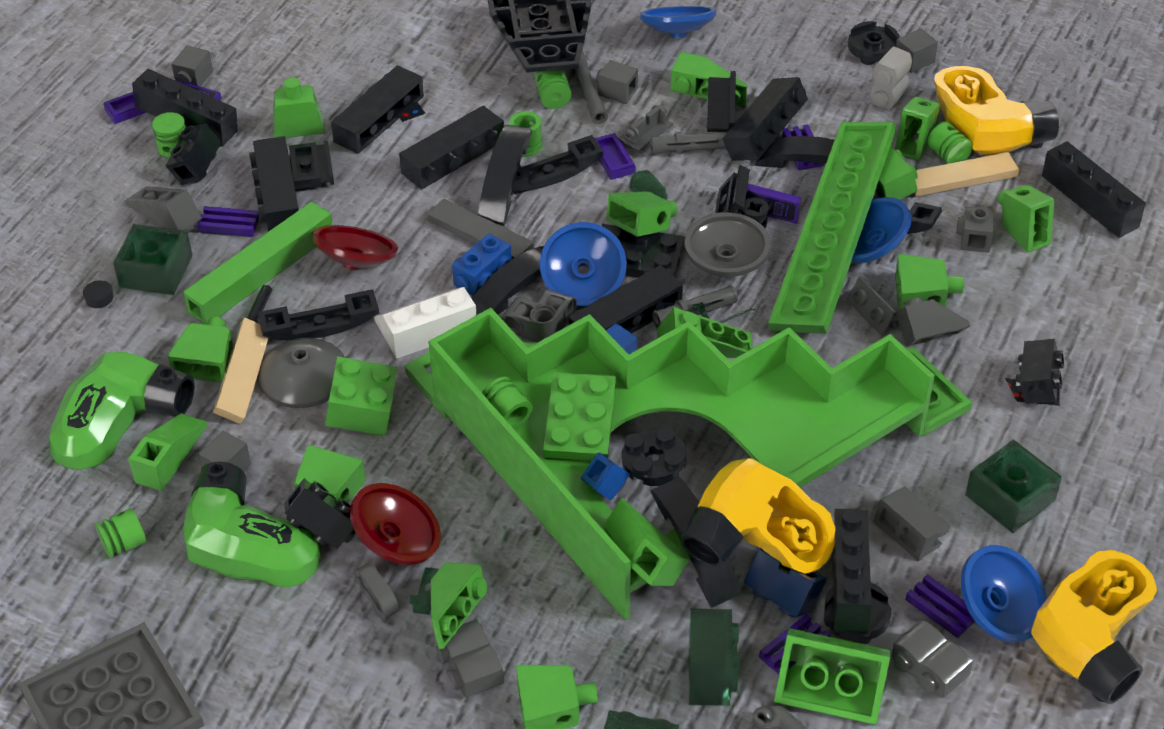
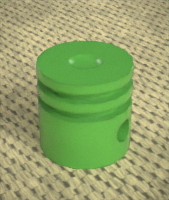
(553, 88)
(524, 119)
(167, 131)
(949, 143)
(508, 401)
(120, 533)

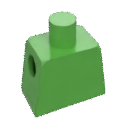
(296, 111)
(917, 118)
(640, 212)
(1027, 216)
(924, 279)
(203, 350)
(336, 472)
(551, 697)

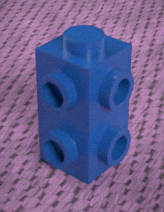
(480, 263)

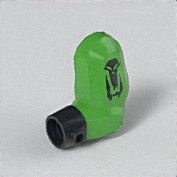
(105, 403)
(241, 538)

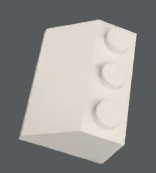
(415, 324)

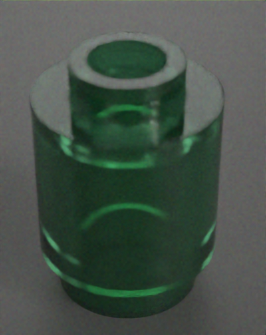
(646, 182)

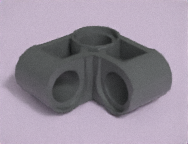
(540, 319)

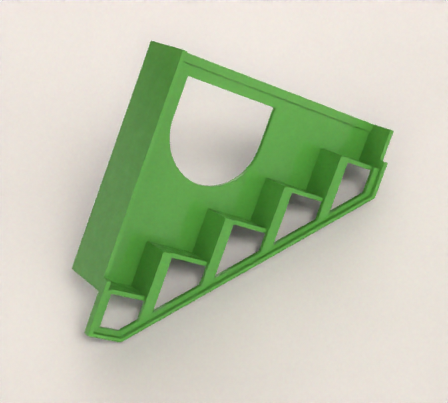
(771, 400)

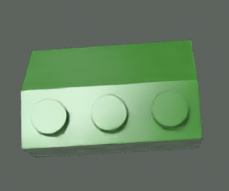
(832, 676)

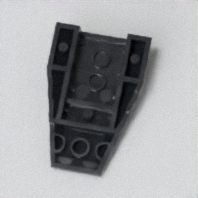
(543, 32)

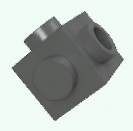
(976, 229)

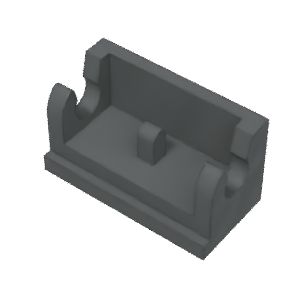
(910, 522)

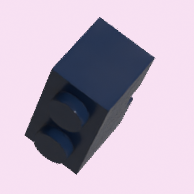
(784, 586)

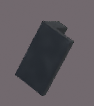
(721, 103)

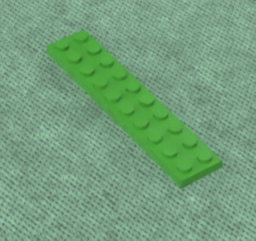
(832, 228)

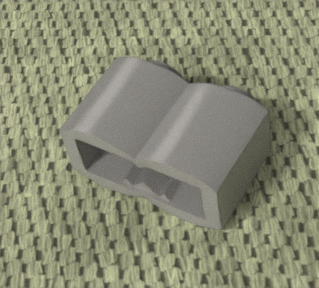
(890, 78)

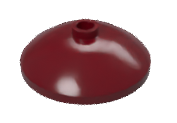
(354, 246)
(395, 524)

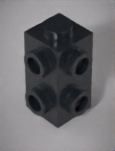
(193, 153)
(1040, 371)
(320, 514)

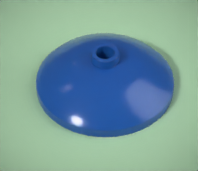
(678, 19)
(882, 230)
(580, 246)
(1002, 592)

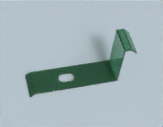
(700, 305)
(422, 602)

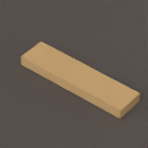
(965, 173)
(241, 372)

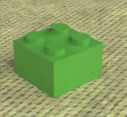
(361, 396)

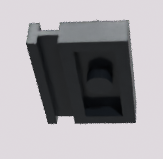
(311, 165)
(733, 192)

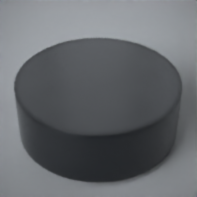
(98, 294)

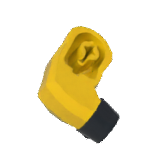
(985, 115)
(764, 510)
(1085, 616)

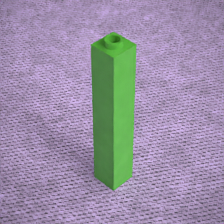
(255, 264)

